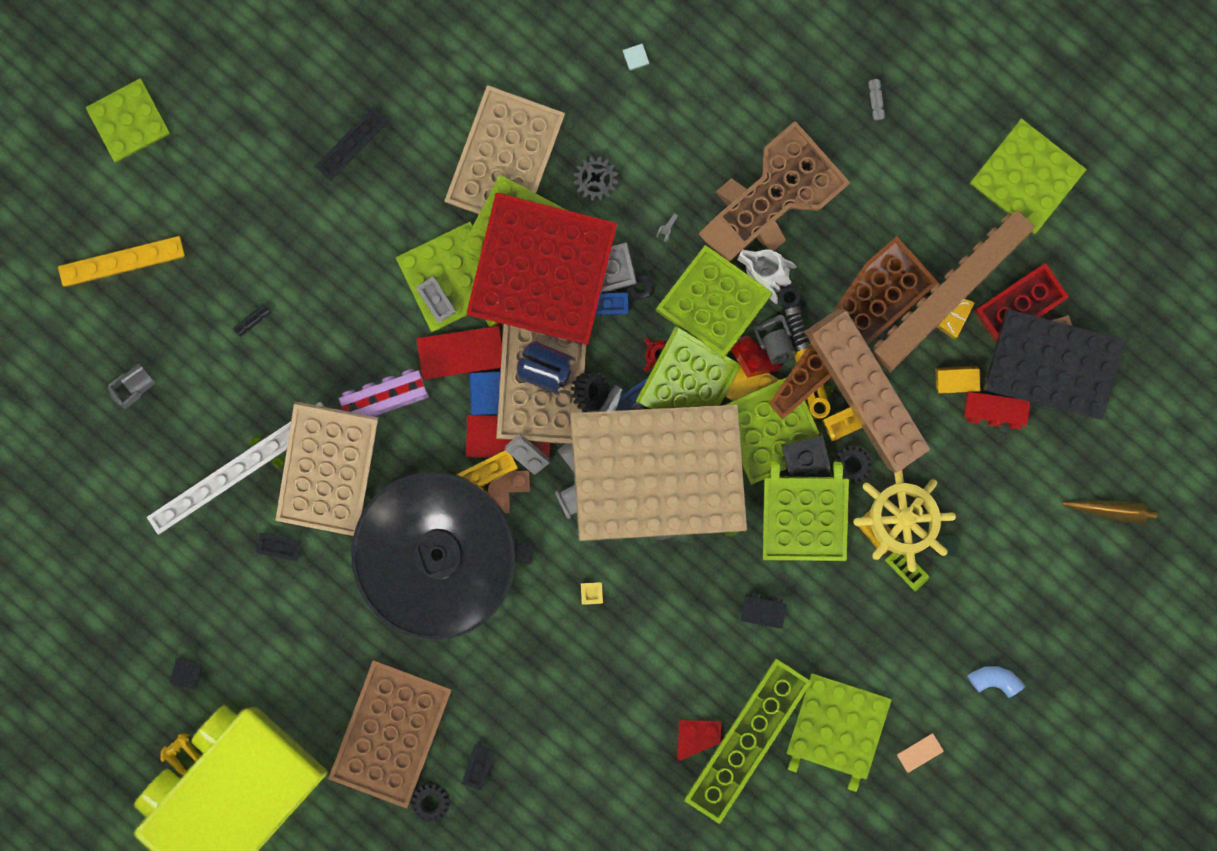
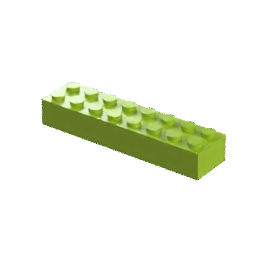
(747, 741)

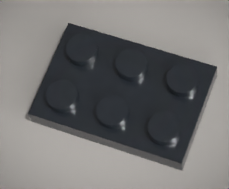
(807, 457)

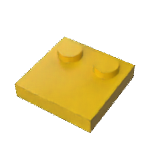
(743, 386)

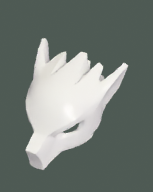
(768, 270)

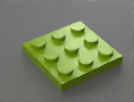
(127, 120)

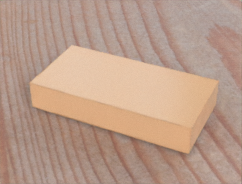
(919, 753)

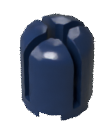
(546, 367)

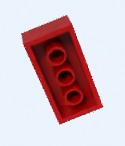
(1031, 295)

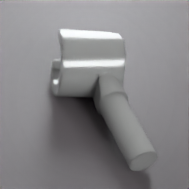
(666, 229)

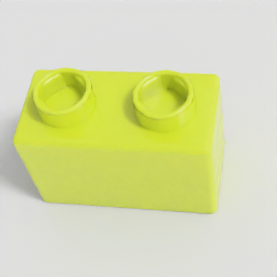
(234, 792)

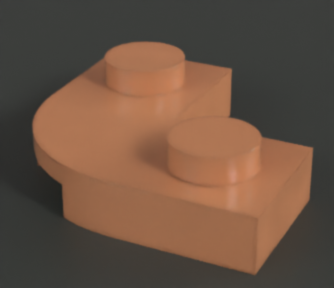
(512, 482)

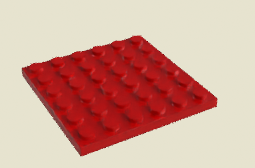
(541, 268)

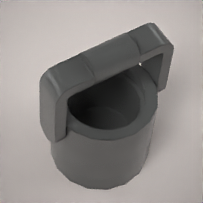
(777, 343)
(136, 380)

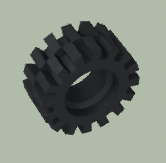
(581, 395)
(864, 458)
(421, 812)

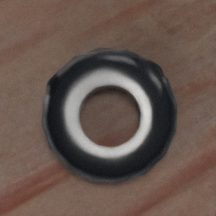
(648, 291)

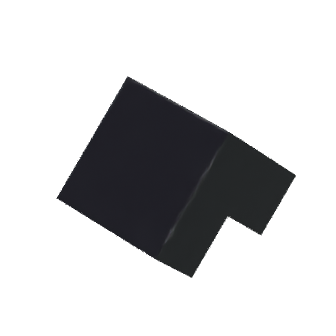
(186, 673)

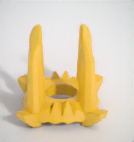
(181, 742)

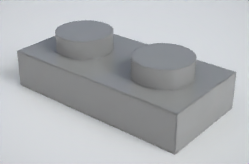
(435, 299)
(527, 454)

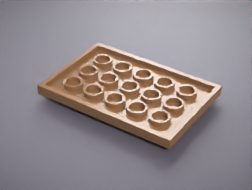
(390, 734)

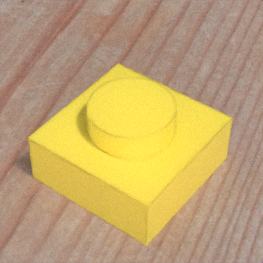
(591, 593)

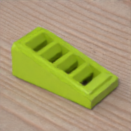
(924, 578)

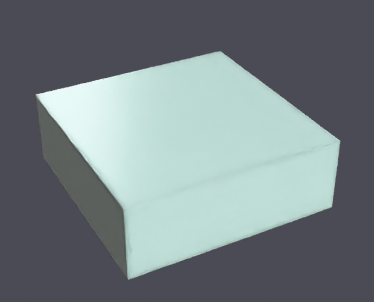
(635, 57)

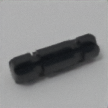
(252, 320)

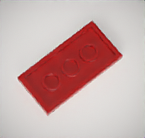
(460, 352)
(482, 439)

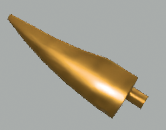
(1114, 510)

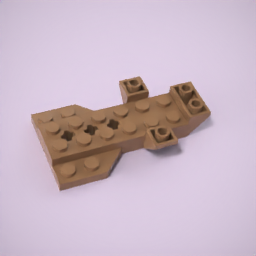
(754, 210)

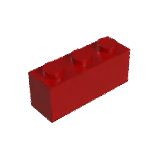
(996, 410)

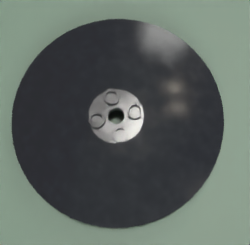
(397, 563)

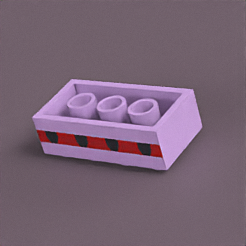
(385, 396)

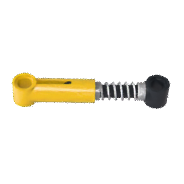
(793, 311)

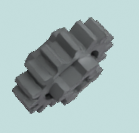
(587, 184)

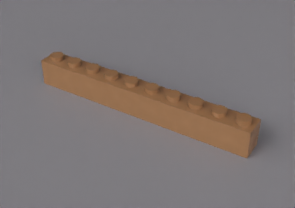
(953, 291)

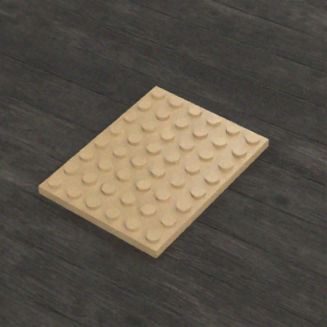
(658, 472)

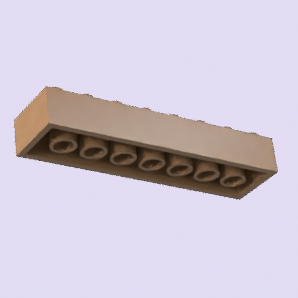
(867, 390)

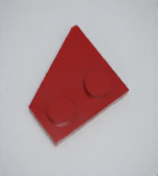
(753, 358)
(697, 736)

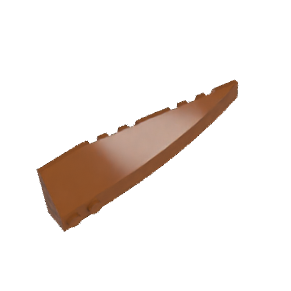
(874, 301)

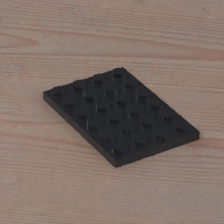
(1054, 364)

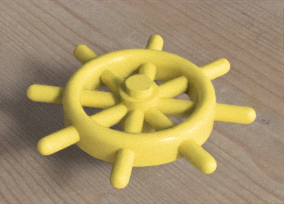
(905, 519)

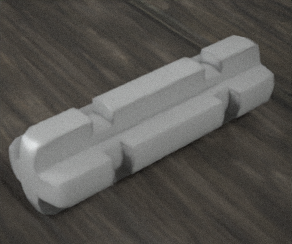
(876, 99)

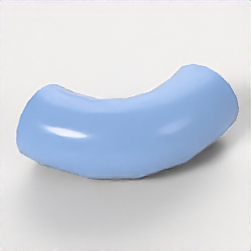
(996, 677)

